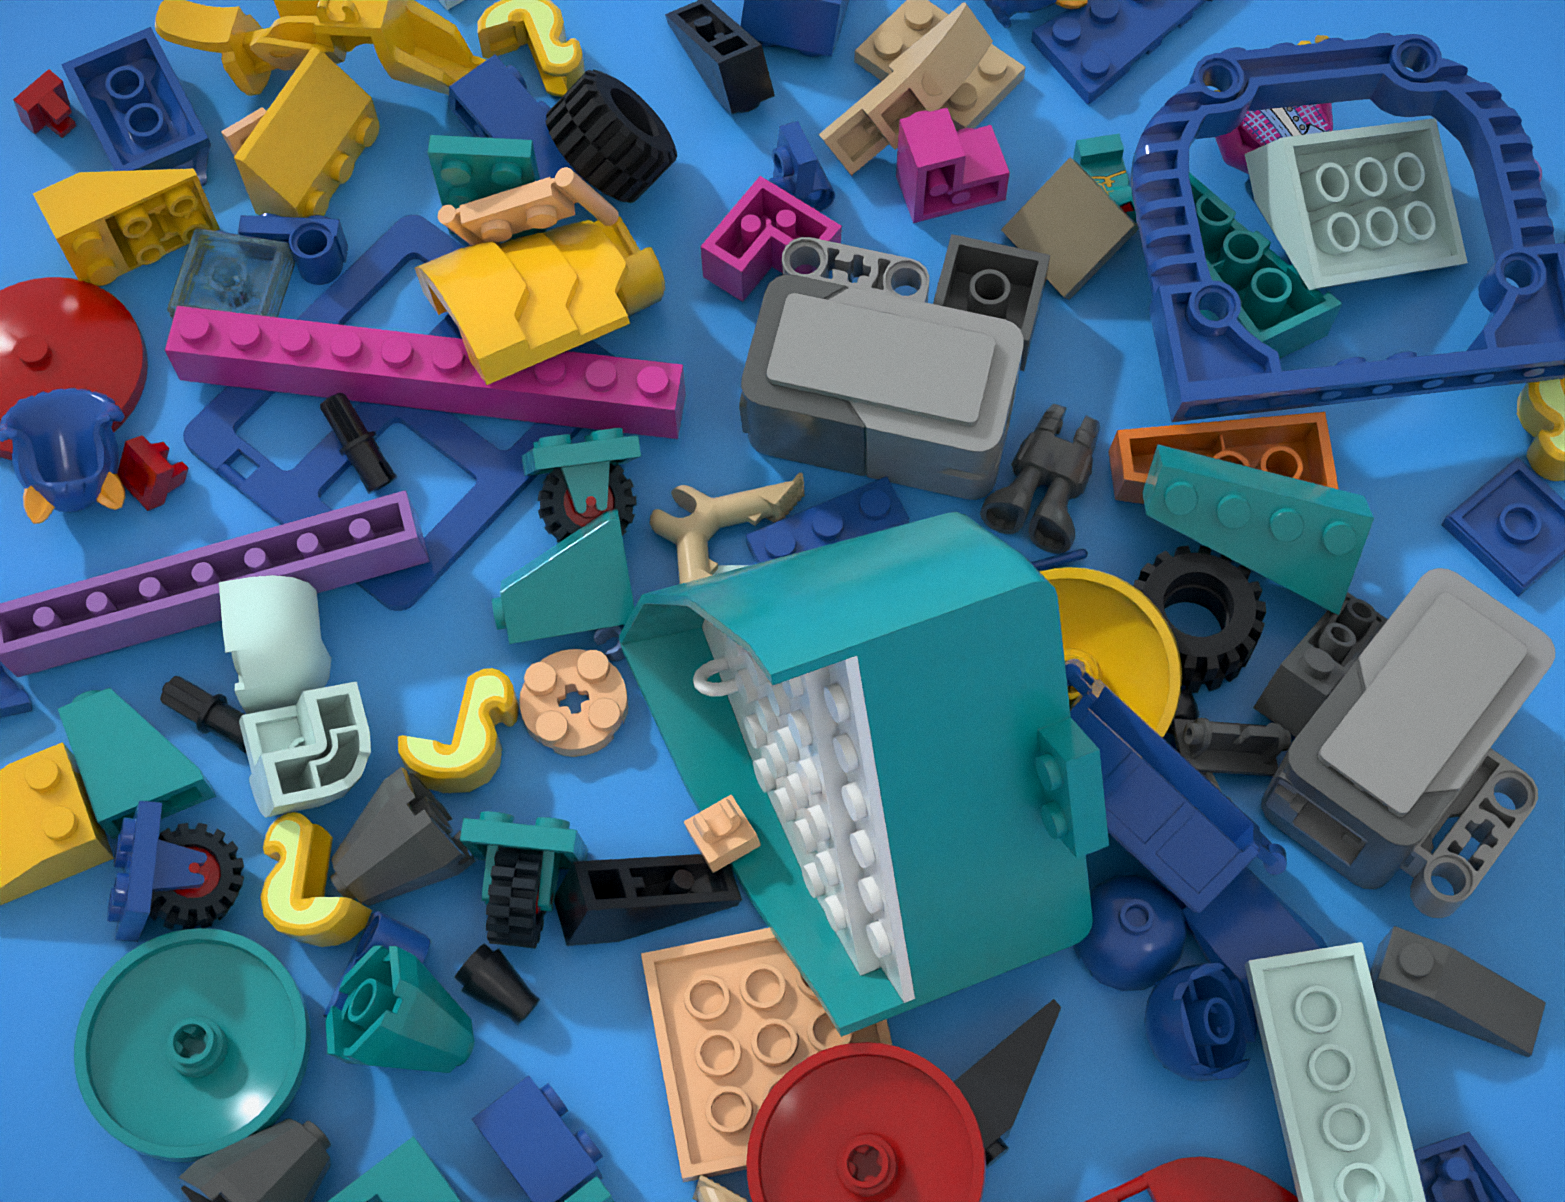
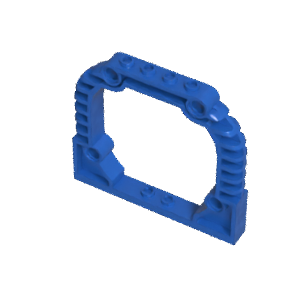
(1226, 370)

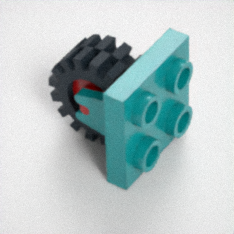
(583, 479)
(520, 871)

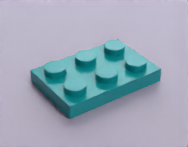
(481, 167)

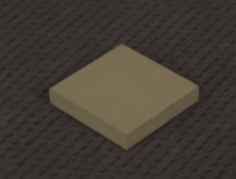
(1072, 224)

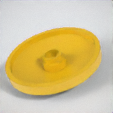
(1119, 641)

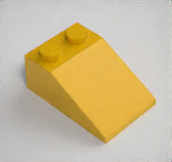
(46, 823)

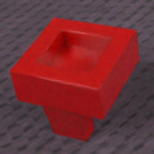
(45, 104)
(148, 473)

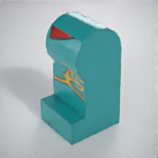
(1104, 163)

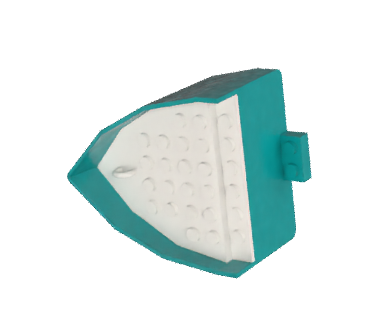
(894, 748)

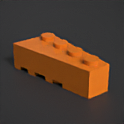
(1281, 445)

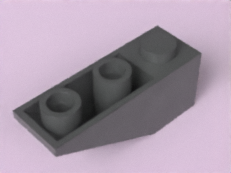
(1319, 664)

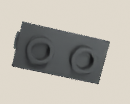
(1231, 746)

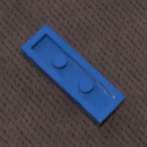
(838, 519)

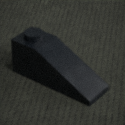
(723, 54)
(638, 896)
(1002, 1077)

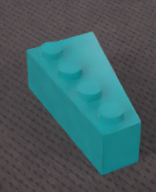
(1272, 293)
(1266, 521)

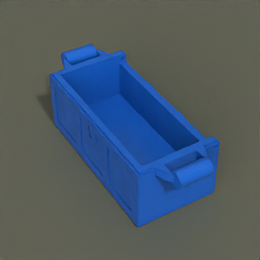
(1163, 804)

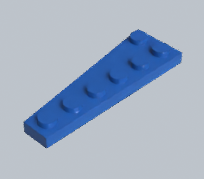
(1105, 37)

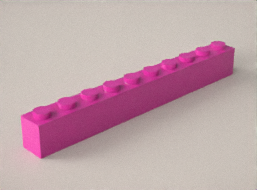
(422, 372)

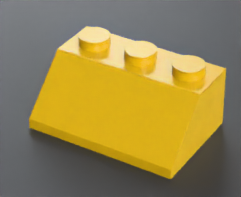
(307, 140)

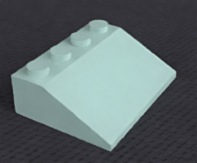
(1359, 202)

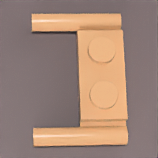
(524, 208)

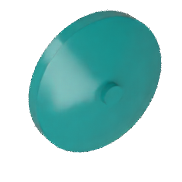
(192, 1044)

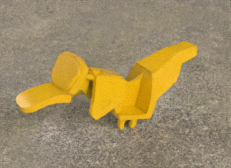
(408, 38)

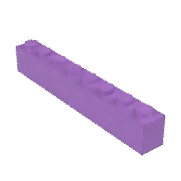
(184, 587)

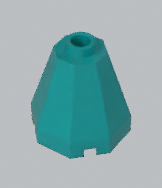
(398, 1016)

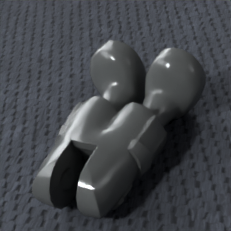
(1047, 462)

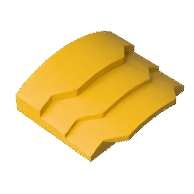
(529, 295)

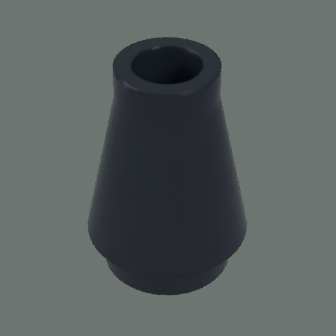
(495, 983)

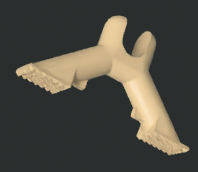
(711, 514)

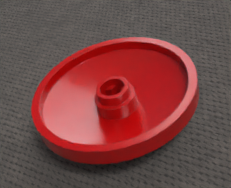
(65, 338)
(865, 1130)

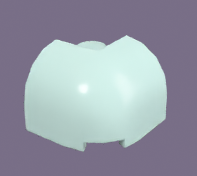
(273, 640)
(307, 750)

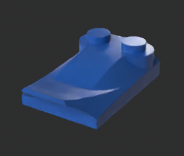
(139, 107)

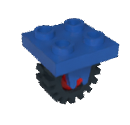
(172, 875)

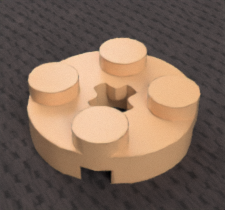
(568, 672)

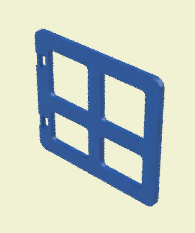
(298, 491)

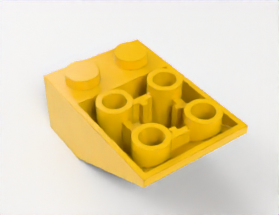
(123, 218)

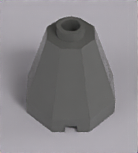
(398, 844)
(268, 1166)

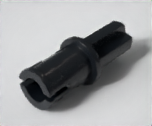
(357, 443)
(207, 711)

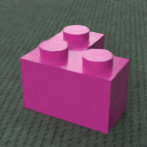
(947, 168)
(756, 234)

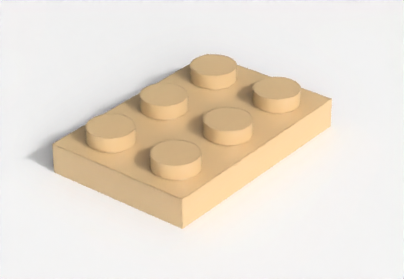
(981, 91)

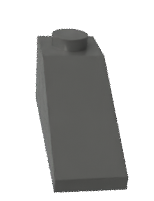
(1454, 991)

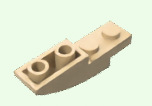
(919, 82)

